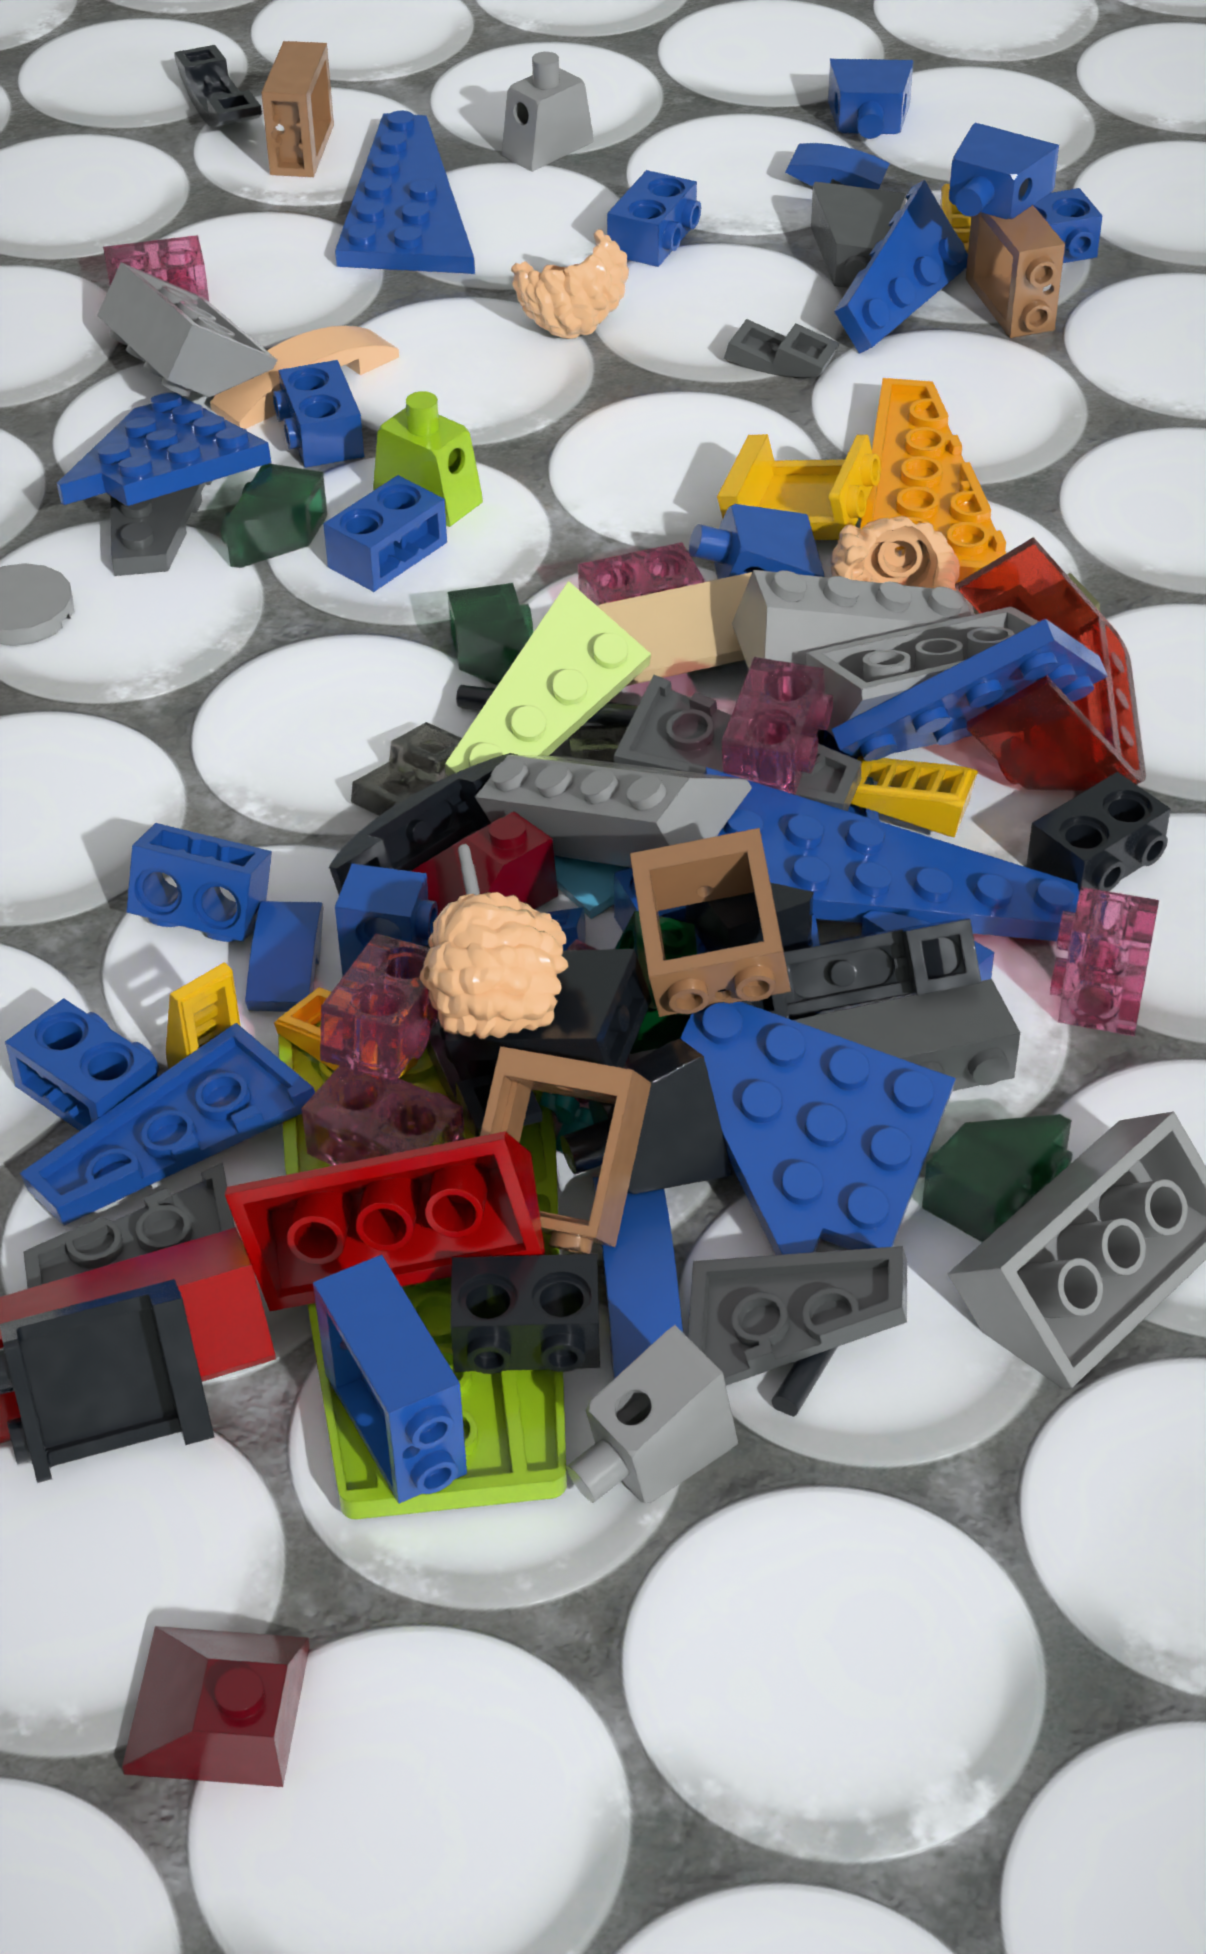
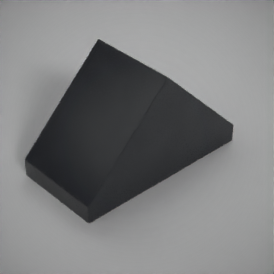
(736, 919)

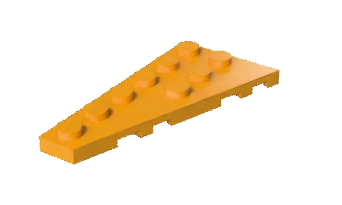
(927, 475)

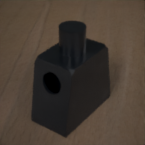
(679, 1131)

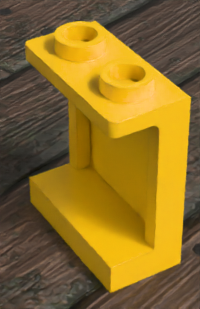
(826, 490)

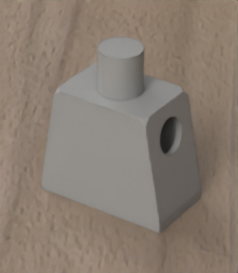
(545, 115)
(656, 1422)

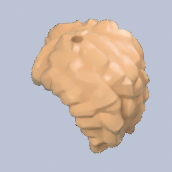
(574, 297)
(872, 554)
(493, 966)

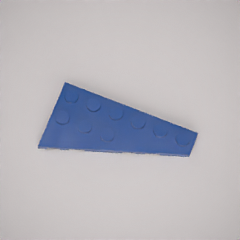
(404, 205)

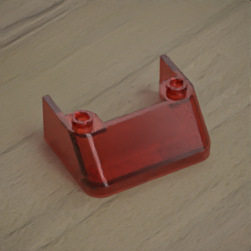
(1038, 731)

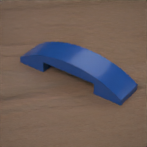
(640, 1278)

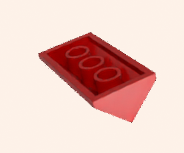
(404, 1205)
(216, 1291)

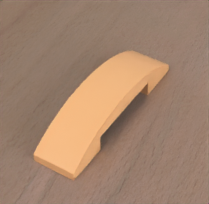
(350, 345)

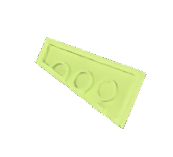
(554, 685)

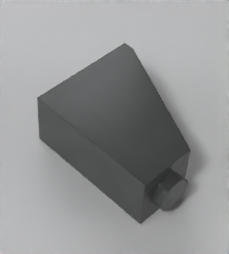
(849, 224)

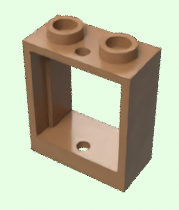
(301, 101)
(1012, 265)
(697, 874)
(506, 1110)

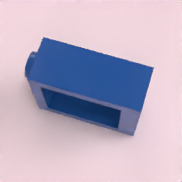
(391, 1379)

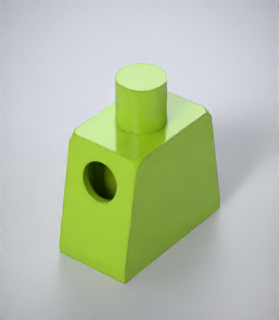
(430, 454)

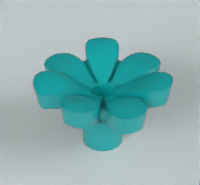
(568, 1113)

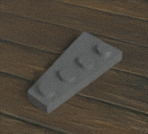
(688, 734)

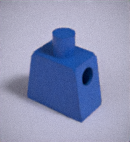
(869, 95)
(1001, 172)
(758, 540)

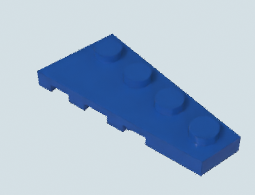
(904, 271)
(178, 1119)

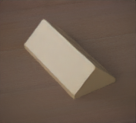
(683, 626)

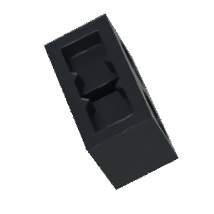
(1100, 835)
(525, 1313)

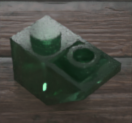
(275, 514)
(488, 629)
(994, 1170)

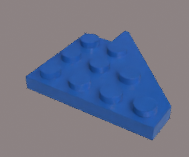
(162, 452)
(944, 703)
(817, 1126)

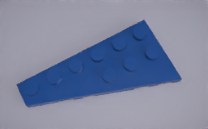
(875, 866)

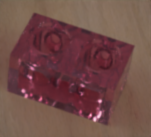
(170, 259)
(638, 574)
(776, 724)
(1106, 960)
(379, 1010)
(372, 1117)

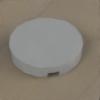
(32, 603)

